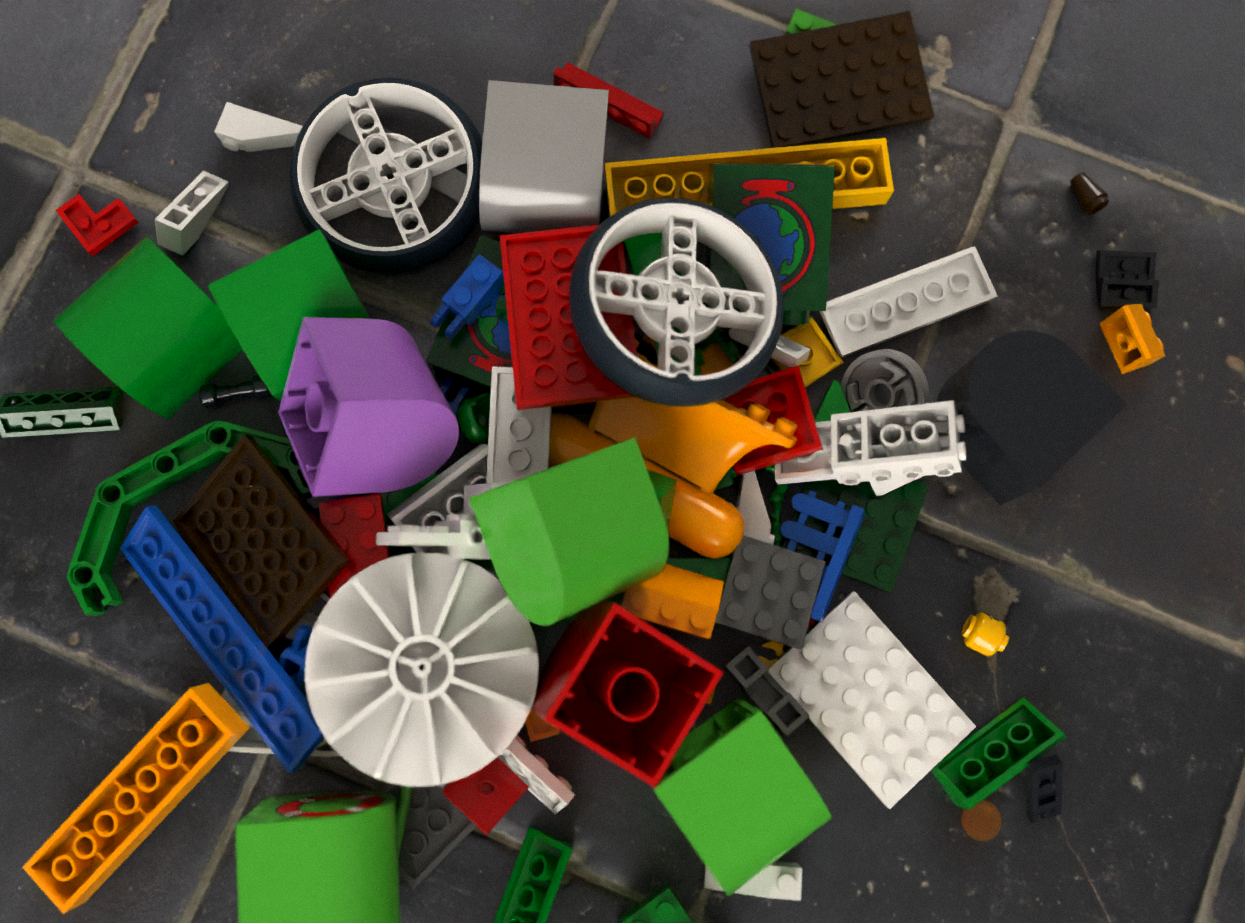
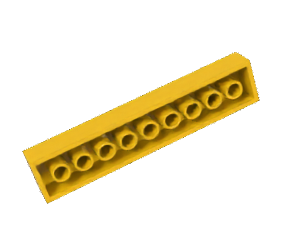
(860, 173)

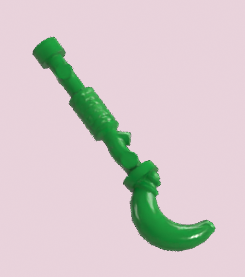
(776, 498)

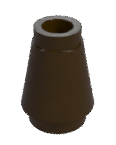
(1089, 194)

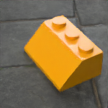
(677, 601)

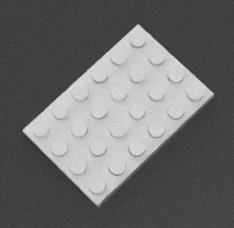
(871, 699)

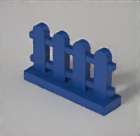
(824, 543)

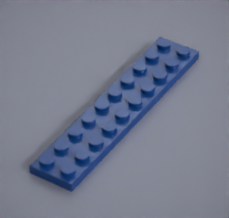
(223, 639)

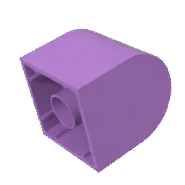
(364, 408)

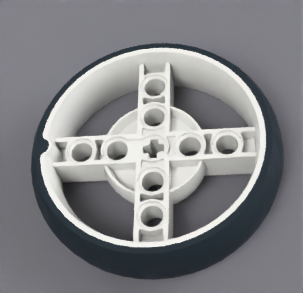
(359, 105)
(676, 301)

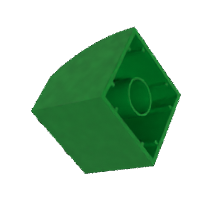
(272, 296)

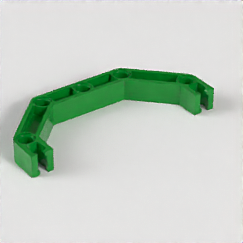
(146, 478)

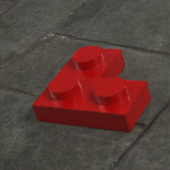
(98, 229)

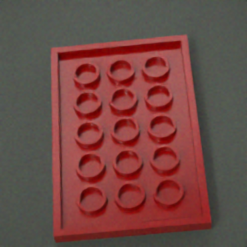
(545, 349)

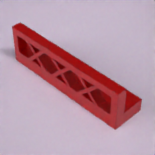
(621, 106)

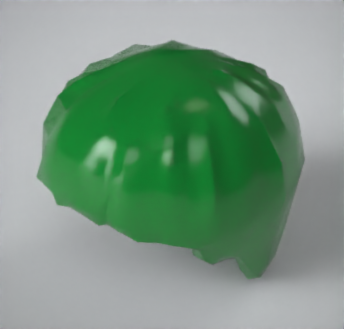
(474, 418)

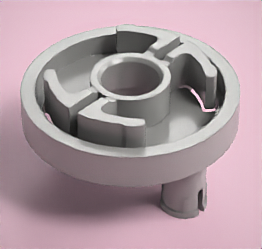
(877, 368)

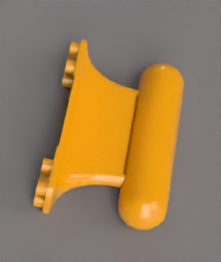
(684, 444)

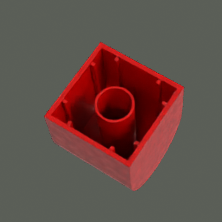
(623, 689)

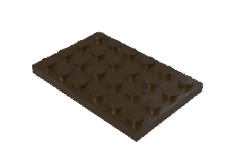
(841, 80)
(260, 542)

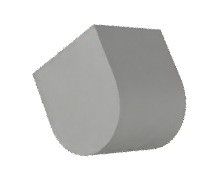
(541, 157)

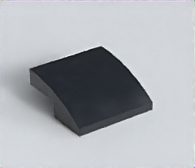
(1126, 278)

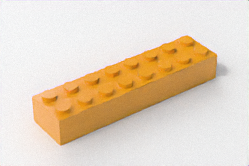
(136, 797)

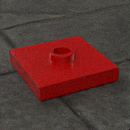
(486, 794)

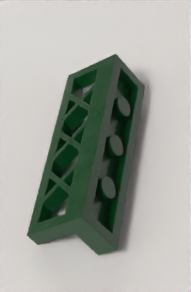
(58, 414)

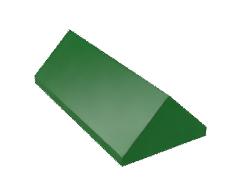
(996, 753)
(534, 878)

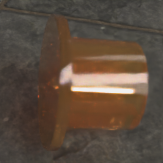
(981, 821)

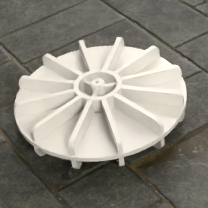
(421, 669)

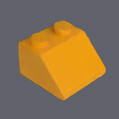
(1132, 338)

